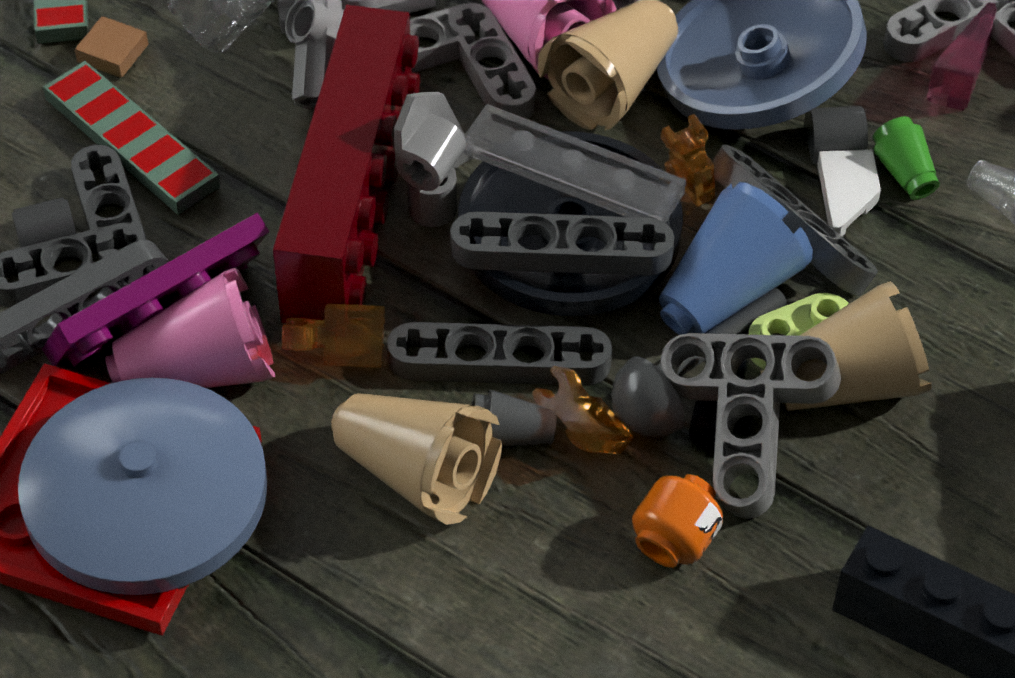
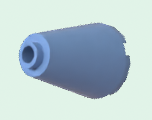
(733, 260)

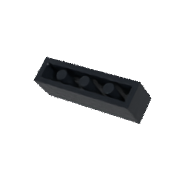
(928, 606)

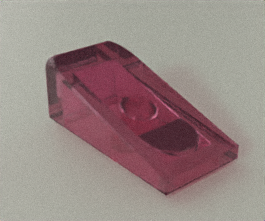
(960, 64)

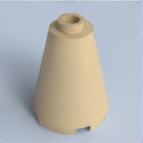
(607, 62)
(874, 350)
(422, 449)

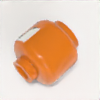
(677, 520)

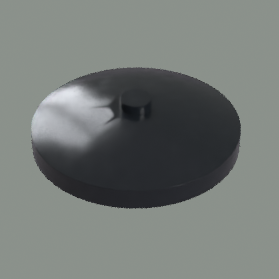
(557, 292)

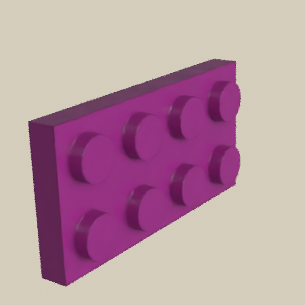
(86, 332)

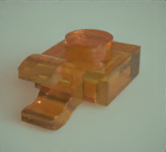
(690, 161)
(348, 334)
(587, 418)

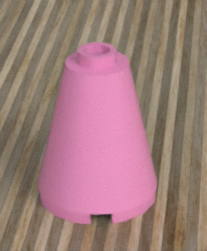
(536, 22)
(198, 340)

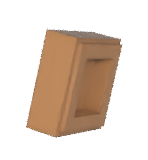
(111, 46)

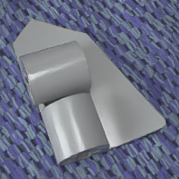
(426, 155)

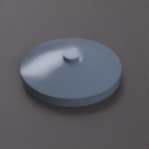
(760, 58)
(143, 486)

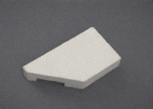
(848, 185)

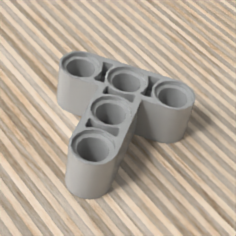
(749, 397)

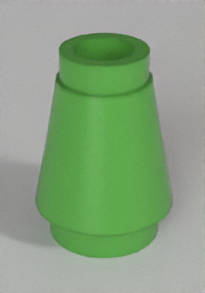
(906, 156)

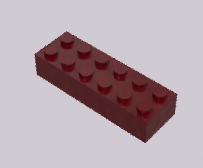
(346, 165)

